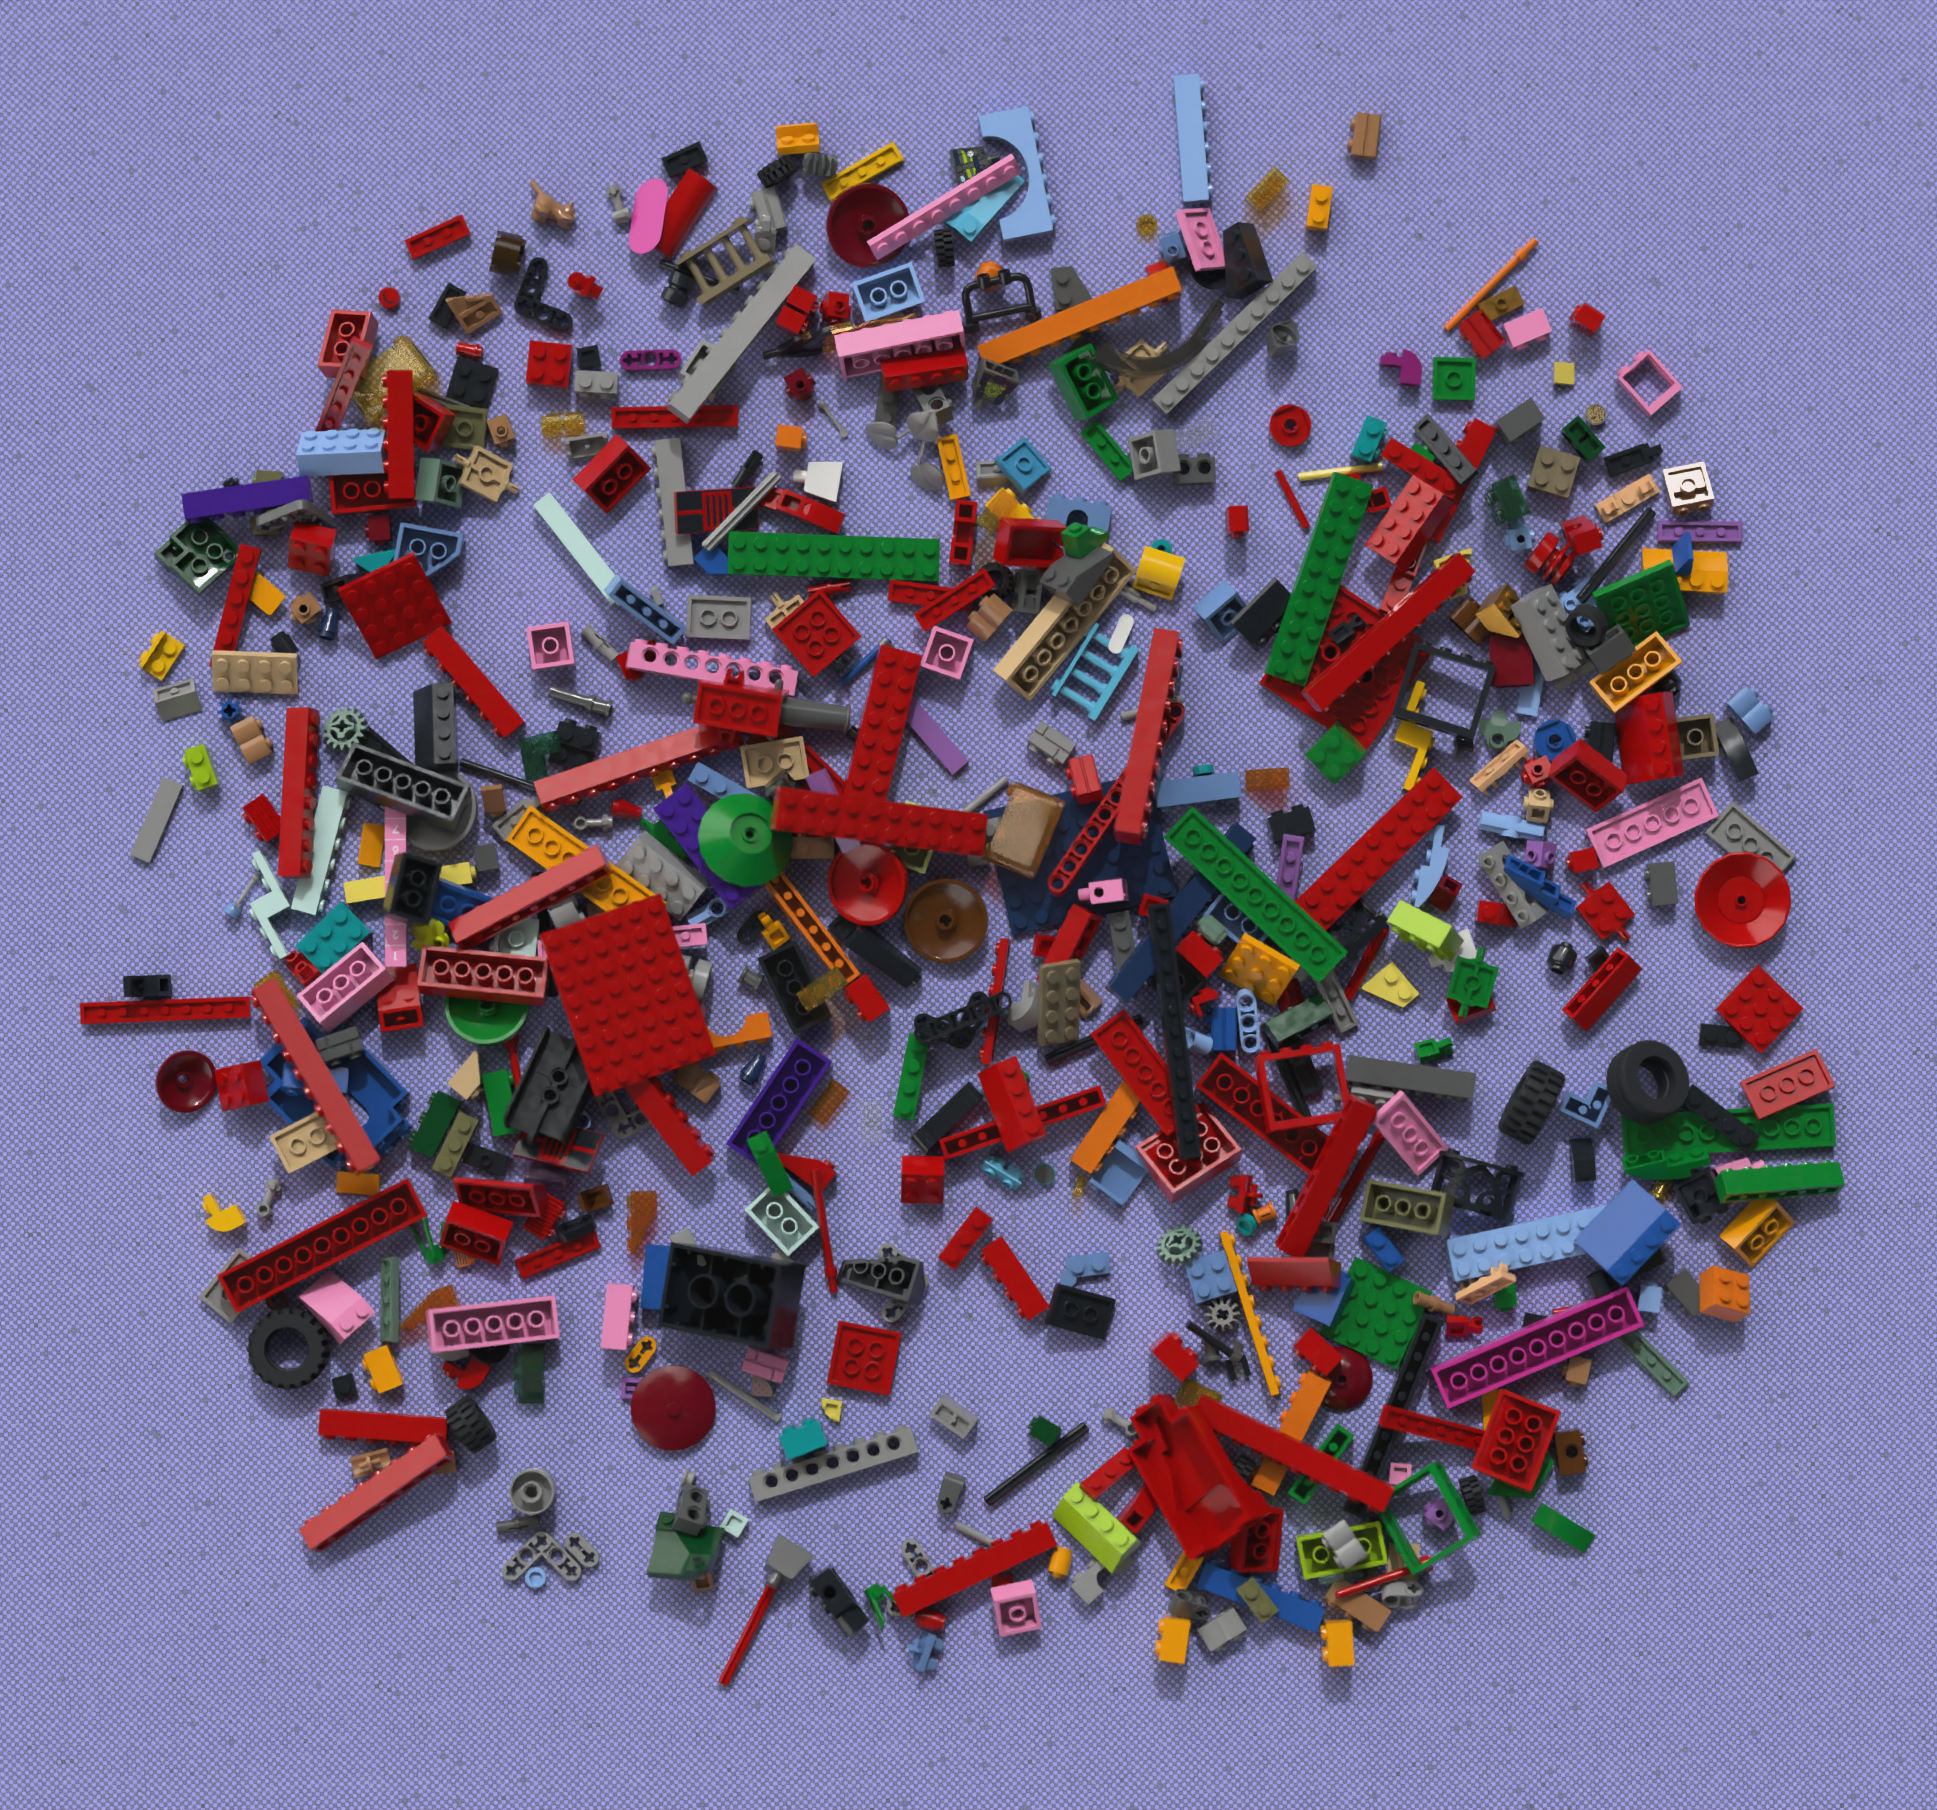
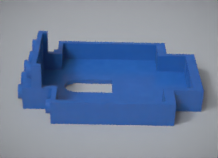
(366, 1082)

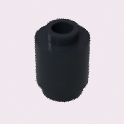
(283, 643)

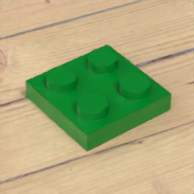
(1453, 379)

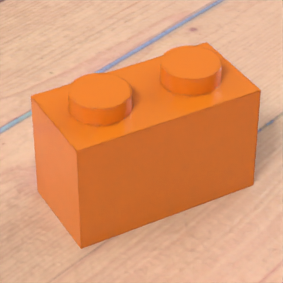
(790, 438)

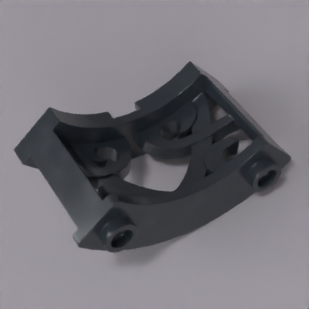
(1358, 939)
(1495, 1207)

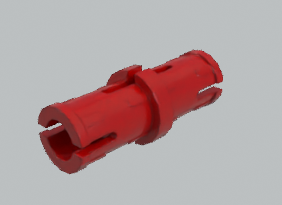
(831, 588)

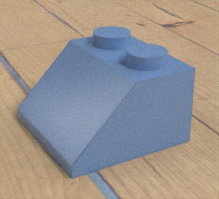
(1219, 609)

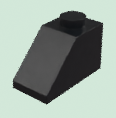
(330, 590)
(1582, 1160)

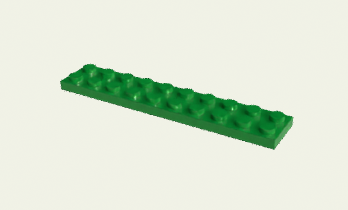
(833, 556)
(1318, 578)
(1255, 894)
(1683, 1131)

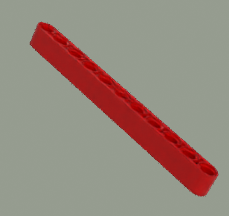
(1100, 825)

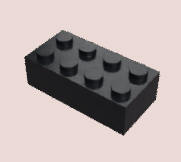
(788, 975)

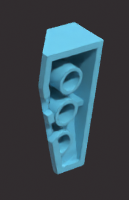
(978, 215)

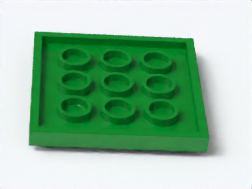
(1644, 603)
(1377, 1314)

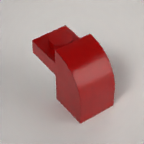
(470, 1377)

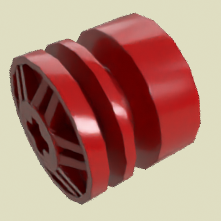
(1550, 559)

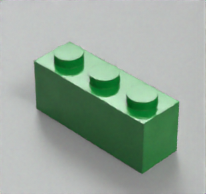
(498, 1095)

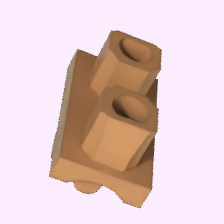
(370, 1462)

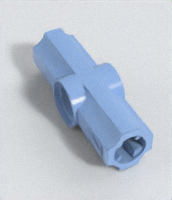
(1511, 826)
(705, 915)

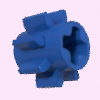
(235, 715)

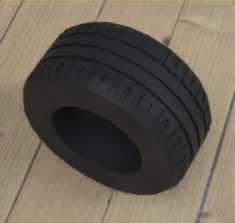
(1627, 1092)

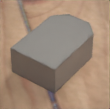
(656, 595)

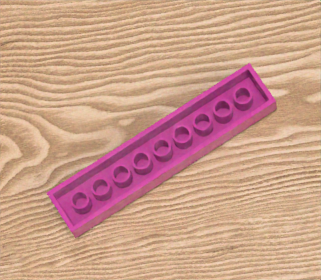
(1536, 1346)

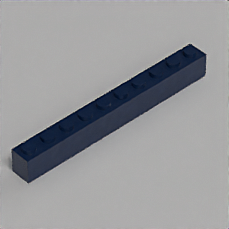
(1183, 908)

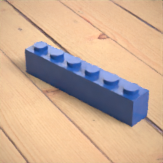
(1290, 1605)

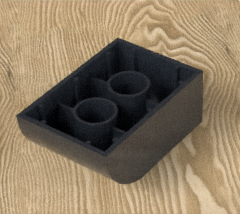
(732, 1296)

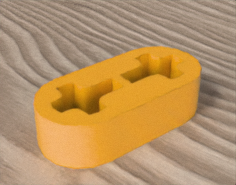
(644, 1357)

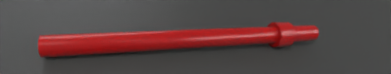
(830, 1270)

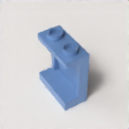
(1119, 1174)

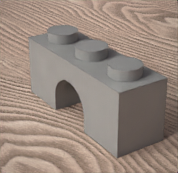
(1086, 1583)

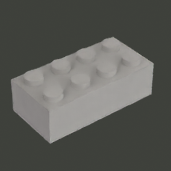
(1544, 629)
(664, 873)

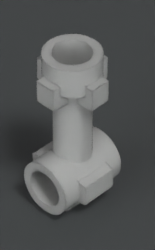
(621, 214)
(582, 823)
(265, 1209)
(1109, 1415)

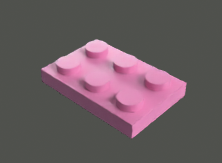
(1201, 238)

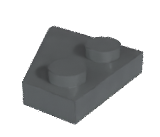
(1067, 288)

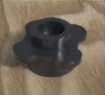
(231, 482)

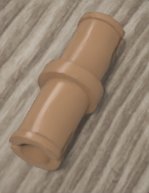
(1433, 1303)

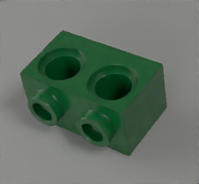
(1582, 439)

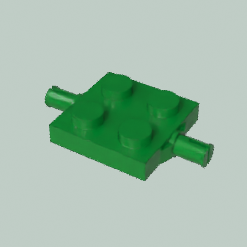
(663, 835)
(1472, 982)

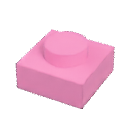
(1399, 1472)

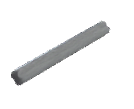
(741, 511)

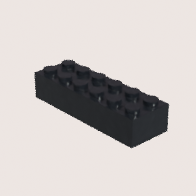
(404, 787)

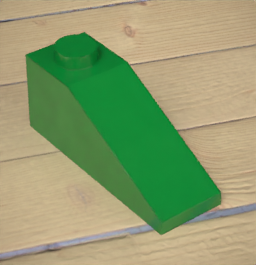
(770, 1163)

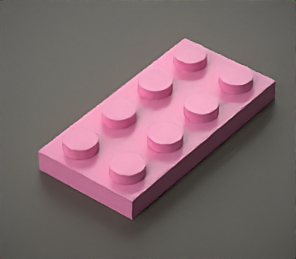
(1409, 1133)

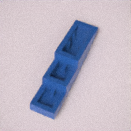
(1533, 882)

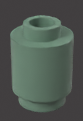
(1211, 929)

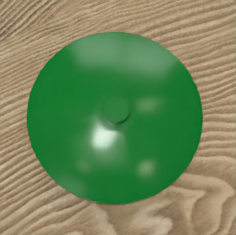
(485, 1021)

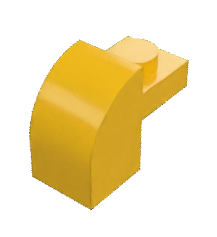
(222, 1220)

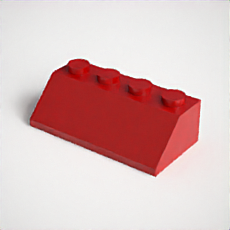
(1012, 1104)
(502, 1196)
(1294, 1273)

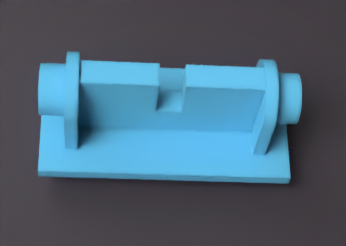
(994, 1168)

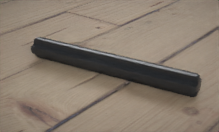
(1079, 1045)

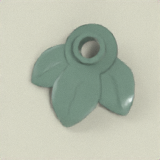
(1500, 727)

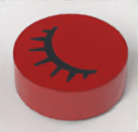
(389, 297)

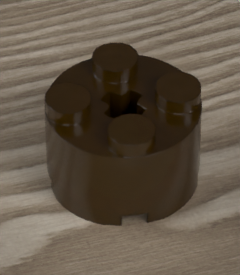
(506, 254)

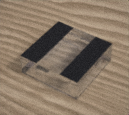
(1238, 1370)

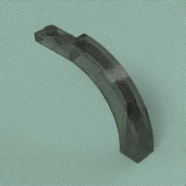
(1131, 366)

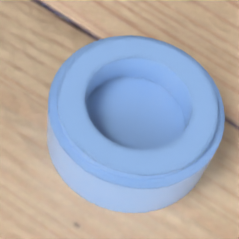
(535, 1577)

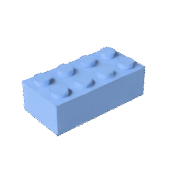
(341, 452)

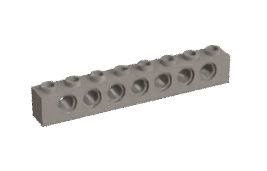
(762, 1491)

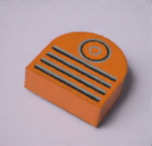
(463, 1259)

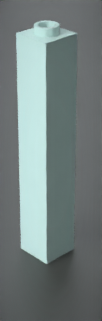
(576, 543)

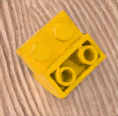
(1158, 573)

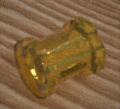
(1661, 1188)

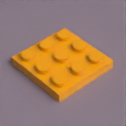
(1259, 969)

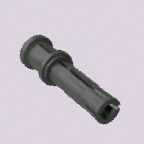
(590, 702)

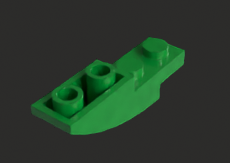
(1660, 1167)

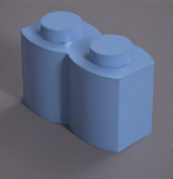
(1749, 710)

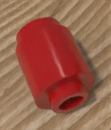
(929, 1619)

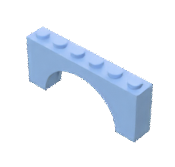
(1016, 130)

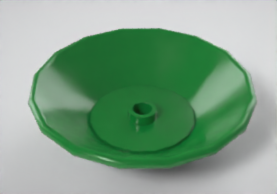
(734, 855)

